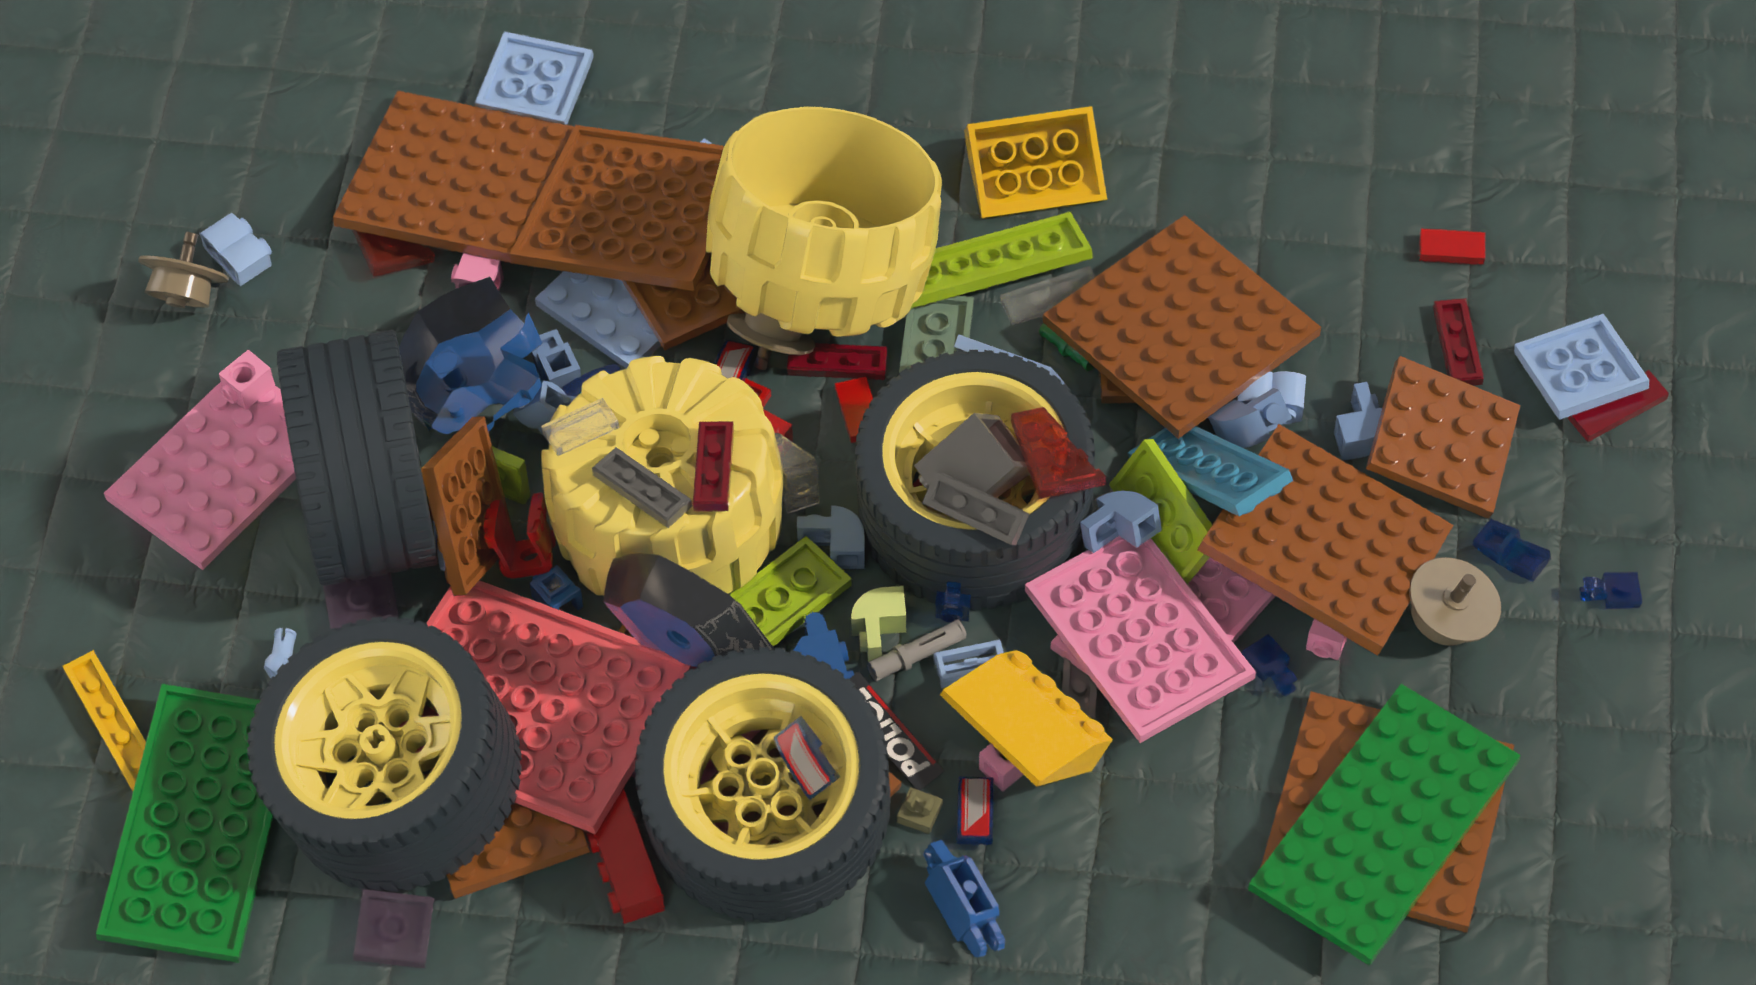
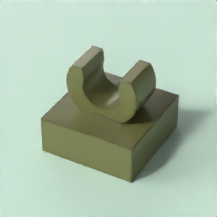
(919, 810)

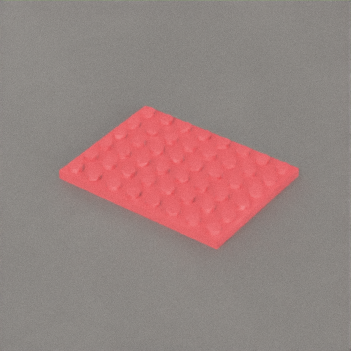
(569, 690)

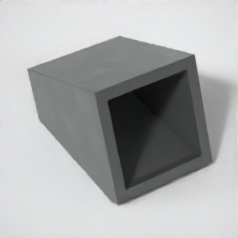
(978, 454)

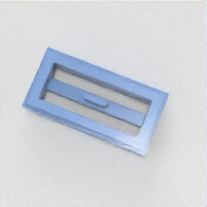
(950, 673)

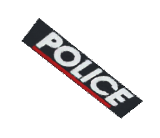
(901, 744)

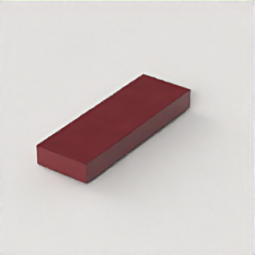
(1458, 341)
(840, 362)
(1606, 417)
(713, 466)

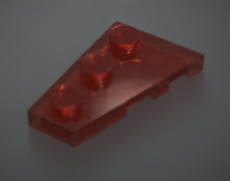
(390, 254)
(1051, 457)

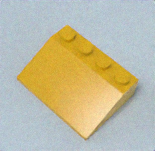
(1035, 162)
(1028, 718)

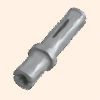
(904, 656)

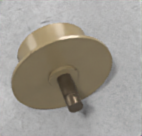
(180, 280)
(769, 336)
(1453, 601)

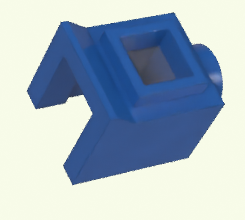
(555, 589)

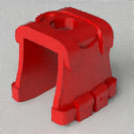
(511, 553)

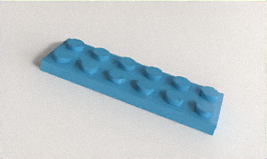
(1221, 470)

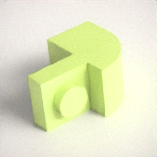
(878, 613)

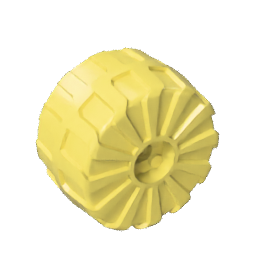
(823, 220)
(658, 428)

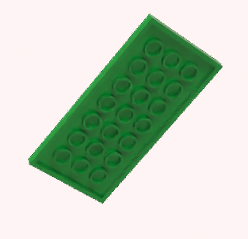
(1384, 824)
(190, 832)

